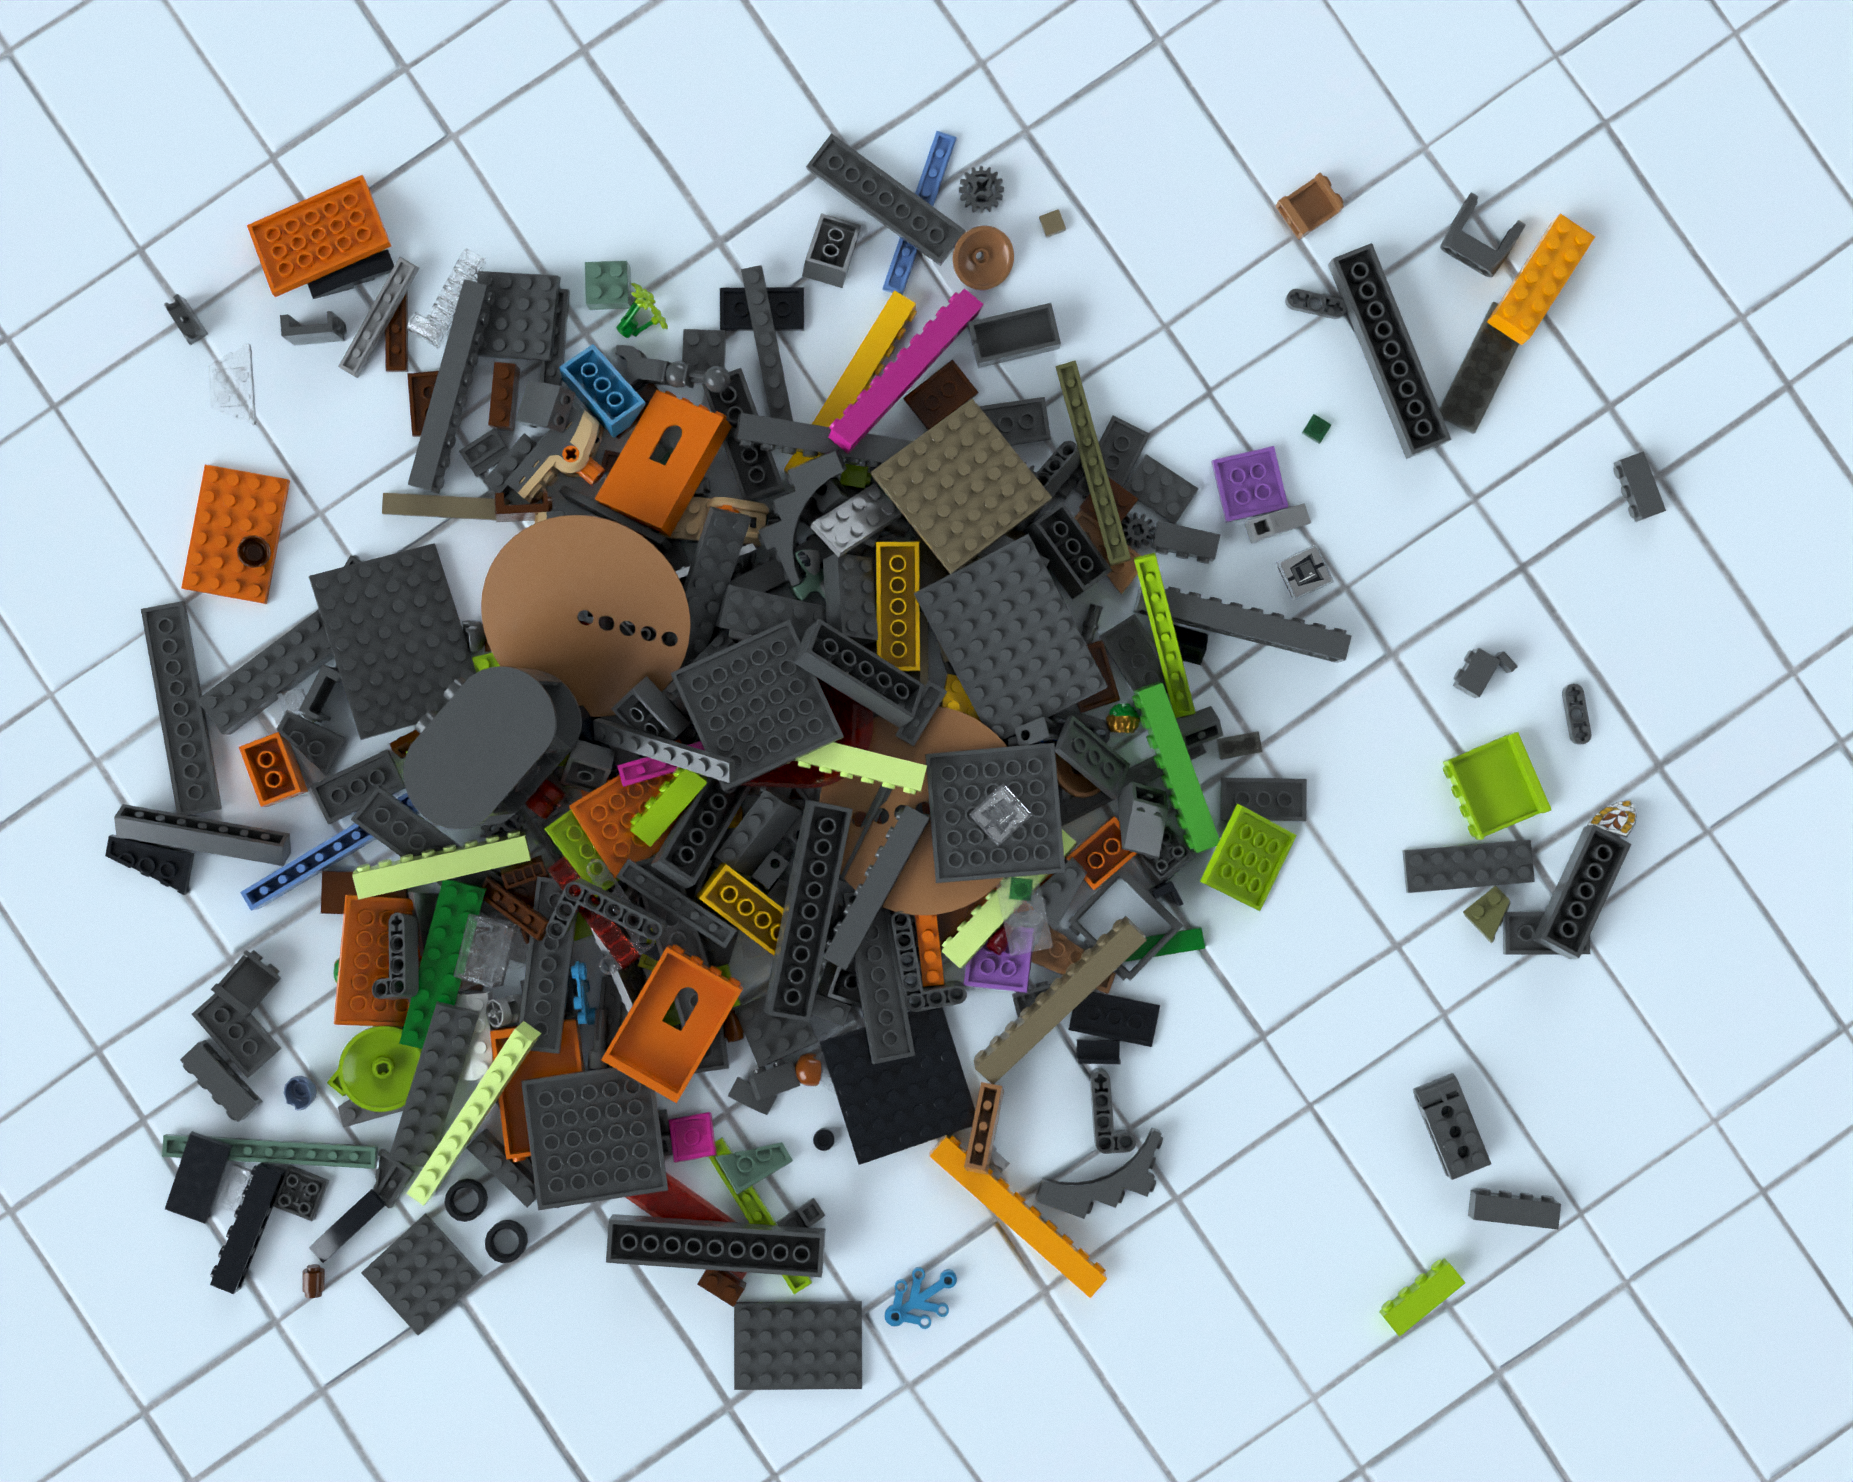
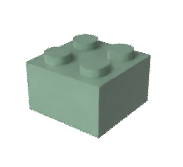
(608, 285)

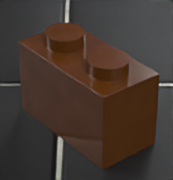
(722, 1285)

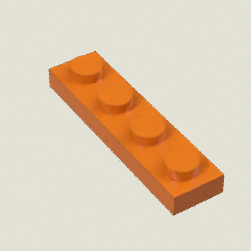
(929, 950)

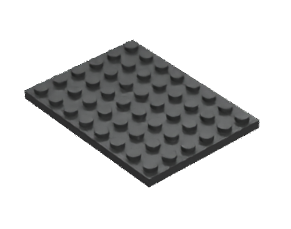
(393, 637)
(1011, 638)

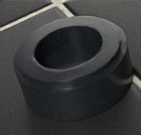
(823, 1139)

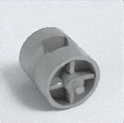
(504, 1010)

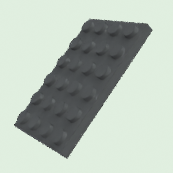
(798, 1345)

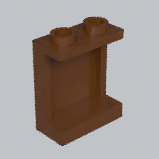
(522, 512)

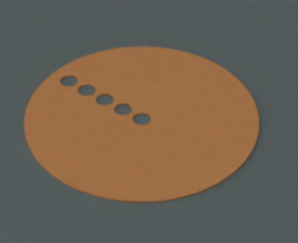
(591, 566)
(916, 887)

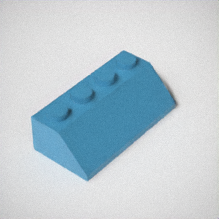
(602, 390)

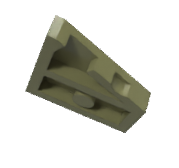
(1488, 912)

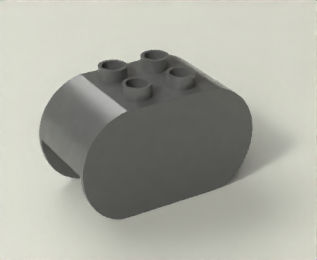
(490, 746)

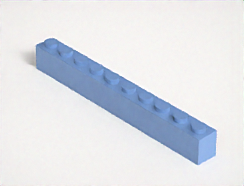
(310, 864)

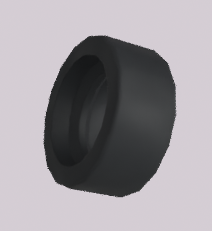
(452, 1209)
(489, 1241)

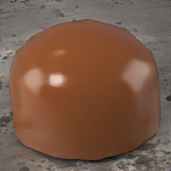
(808, 1070)

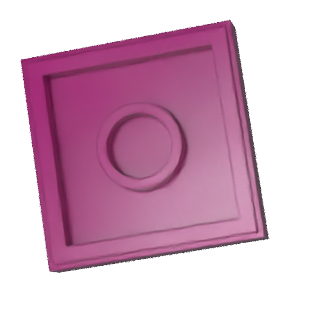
(692, 1137)

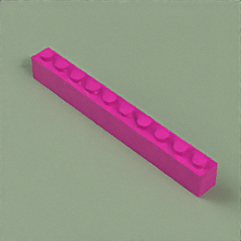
(905, 371)

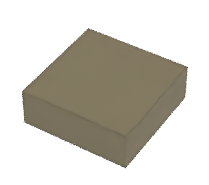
(1052, 223)

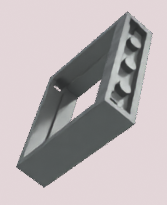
(1090, 941)

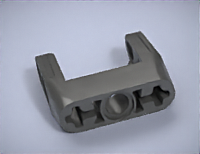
(1472, 251)

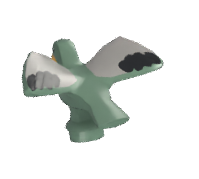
(814, 576)

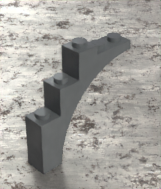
(790, 506)
(1133, 1175)

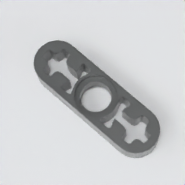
(1302, 294)
(1568, 710)

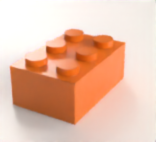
(273, 769)
(1101, 853)

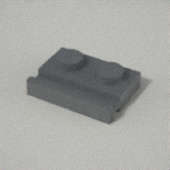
(484, 452)

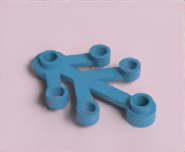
(581, 1001)
(917, 1299)

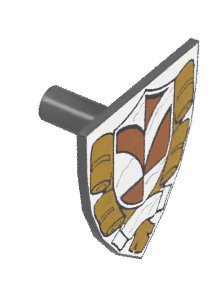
(1616, 818)

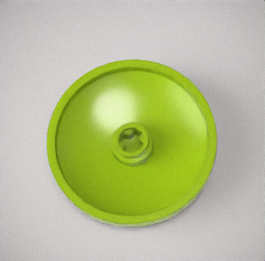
(378, 1069)

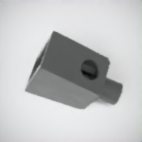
(1036, 732)
(765, 875)

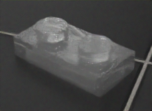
(233, 1187)

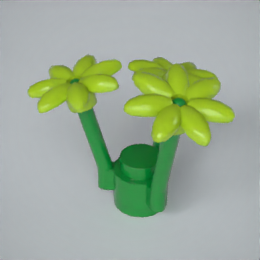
(643, 299)

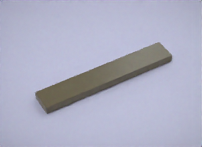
(439, 506)

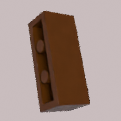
(504, 396)

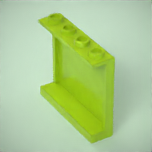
(1496, 785)

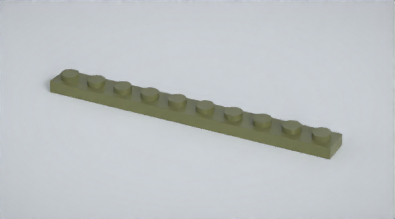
(1093, 463)

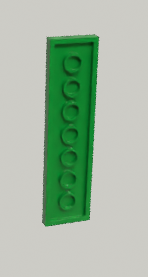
(440, 957)

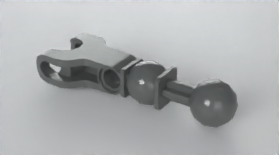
(677, 374)

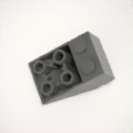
(1142, 818)

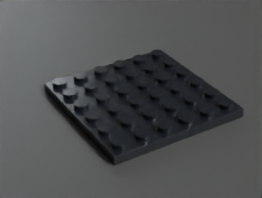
(902, 1099)

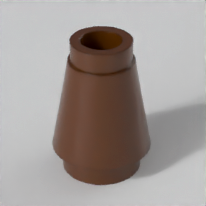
(732, 1028)

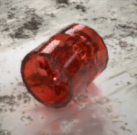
(541, 805)

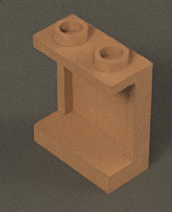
(1310, 206)

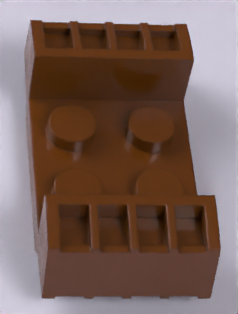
(522, 881)

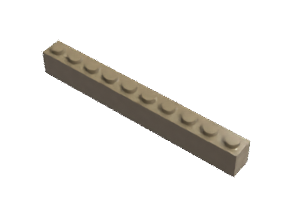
(1059, 999)

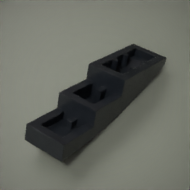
(351, 275)
(347, 1225)

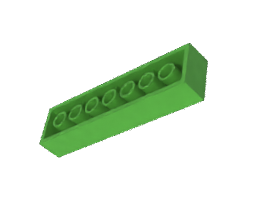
(1176, 767)

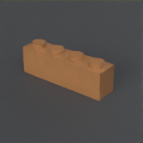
(984, 1128)

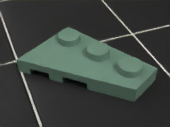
(753, 1165)

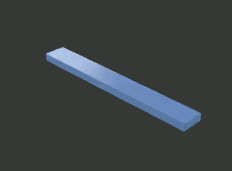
(927, 190)

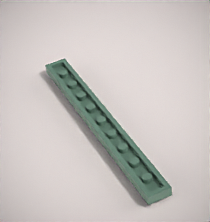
(285, 1152)

